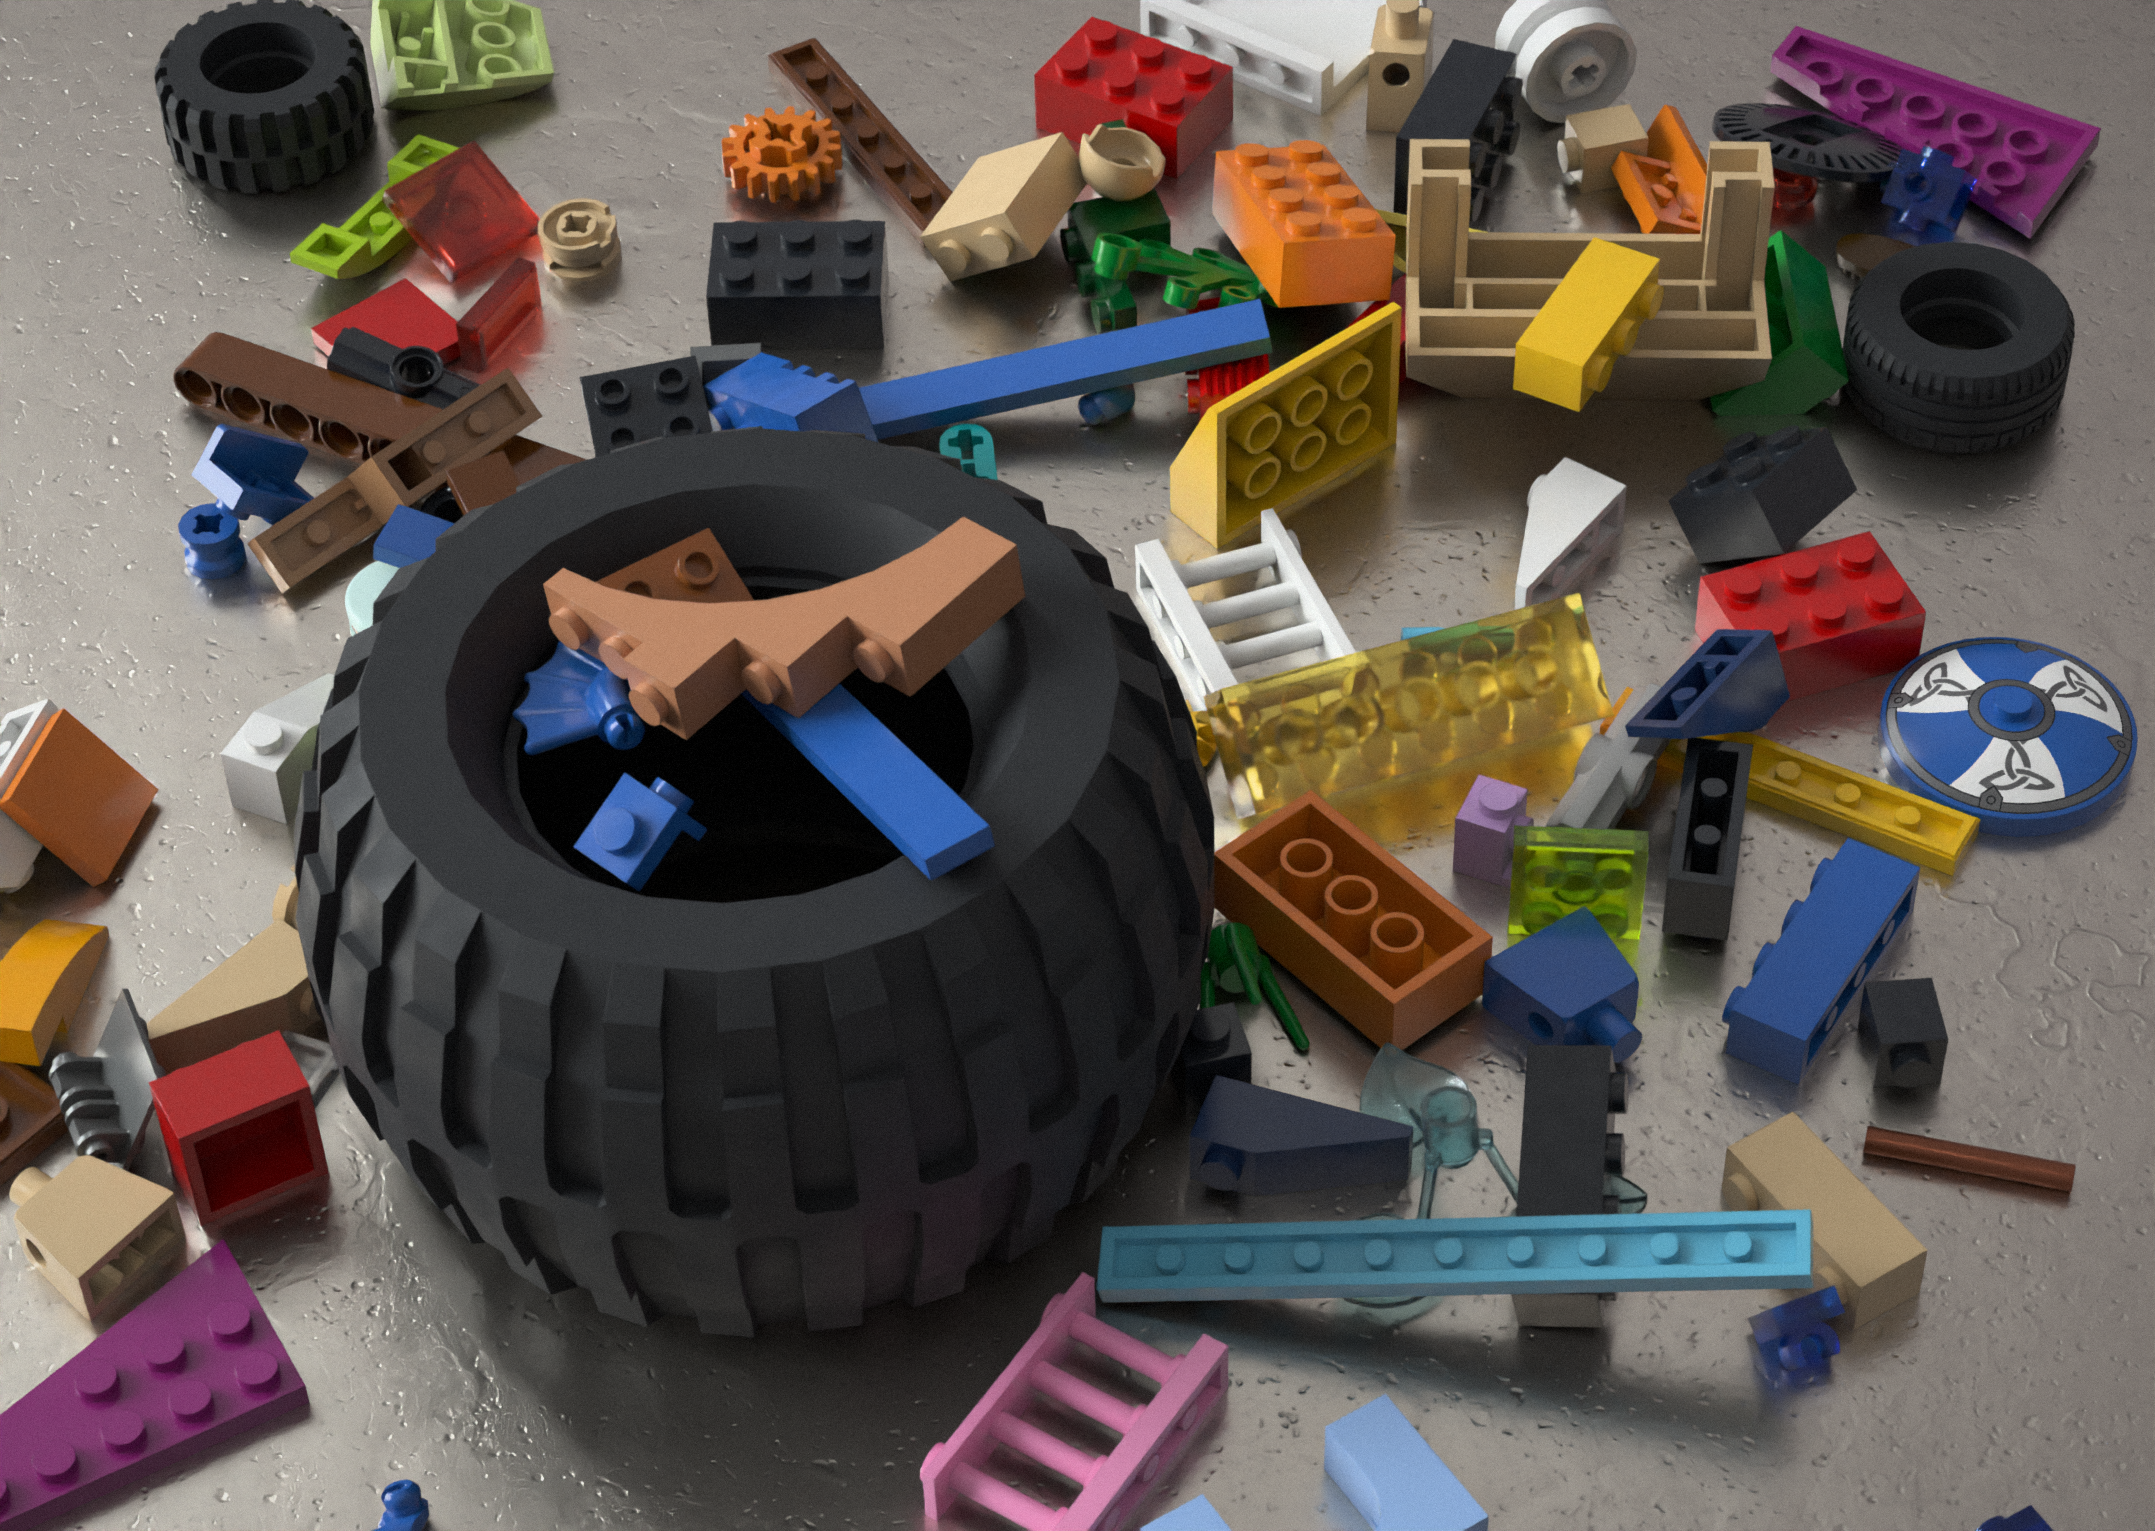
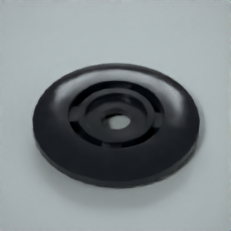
(1836, 147)

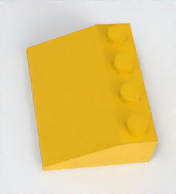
(1291, 431)

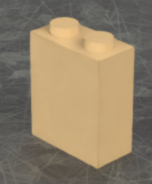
(1005, 207)

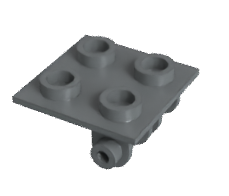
(109, 1094)

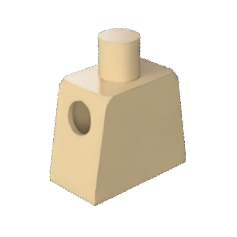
(1399, 45)
(93, 1228)

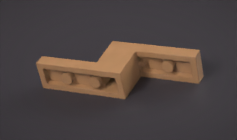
(394, 476)

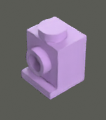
(1486, 830)

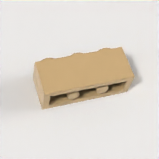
(1855, 1236)

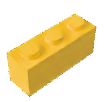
(1587, 324)

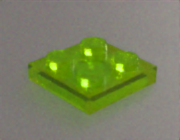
(1574, 868)

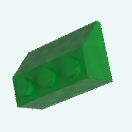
(1803, 338)

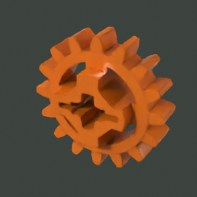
(782, 154)

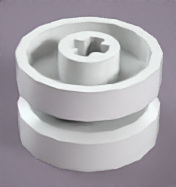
(1567, 54)

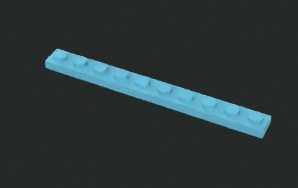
(1458, 1256)

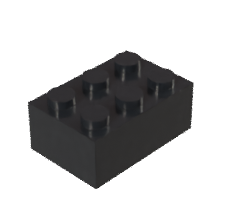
(1470, 99)
(798, 284)

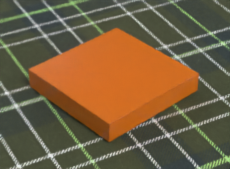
(78, 797)

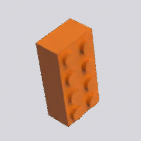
(1302, 225)
(1351, 921)

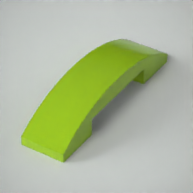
(373, 231)

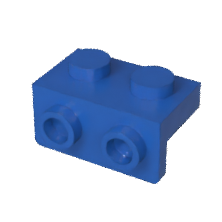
(252, 473)

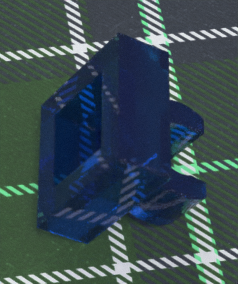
(1798, 1320)

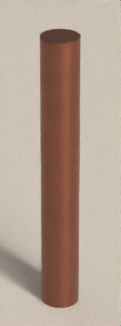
(1969, 1158)

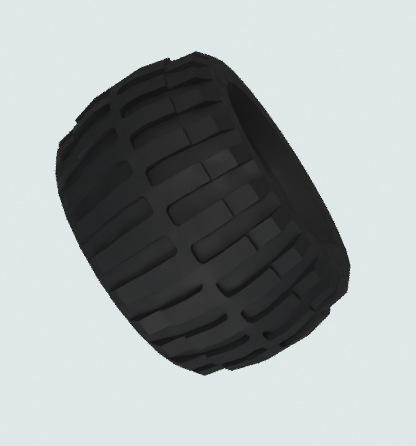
(771, 1089)

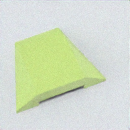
(457, 52)

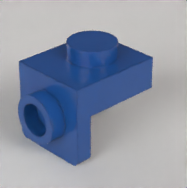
(637, 828)

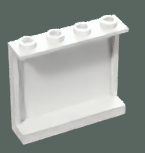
(1280, 47)

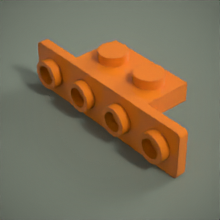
(1667, 184)

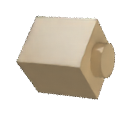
(1594, 143)

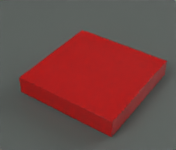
(398, 316)

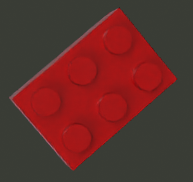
(1150, 84)
(1832, 610)

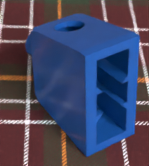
(1566, 987)

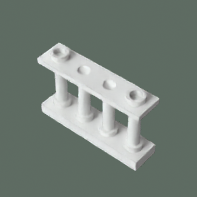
(1187, 623)

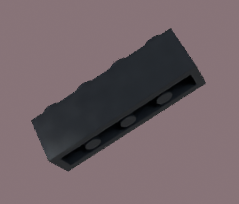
(1569, 1159)

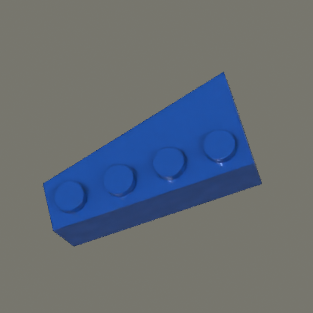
(779, 397)

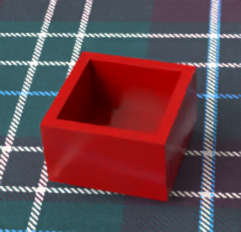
(239, 1127)

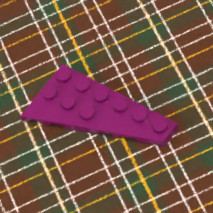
(2011, 147)
(147, 1394)

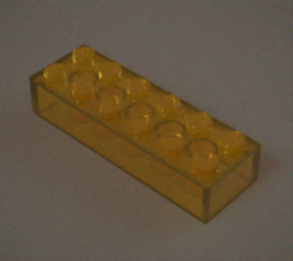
(1408, 705)

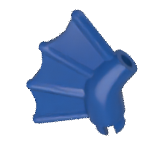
(576, 700)

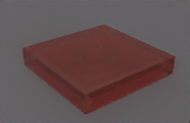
(462, 211)

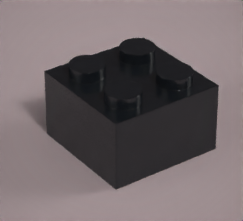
(1762, 494)

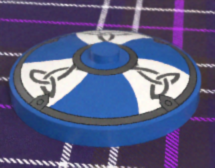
(2008, 735)

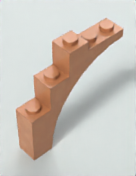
(794, 648)

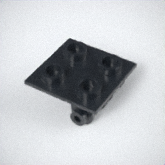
(645, 403)

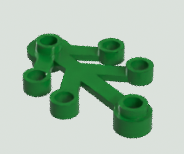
(1193, 274)

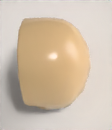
(1120, 162)

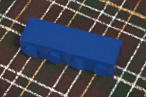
(1820, 960)

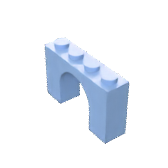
(1383, 1473)

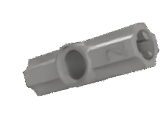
(1611, 772)

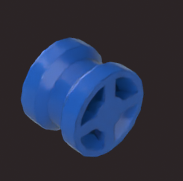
(211, 542)

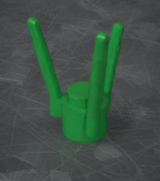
(1237, 966)

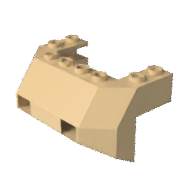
(1482, 290)

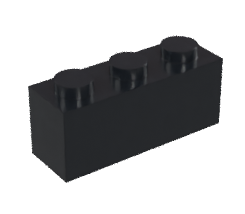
(1707, 838)

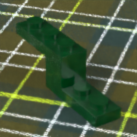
(1138, 219)

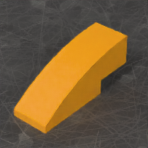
(44, 985)

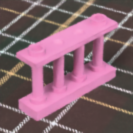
(1110, 1484)

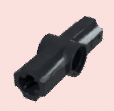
(406, 371)

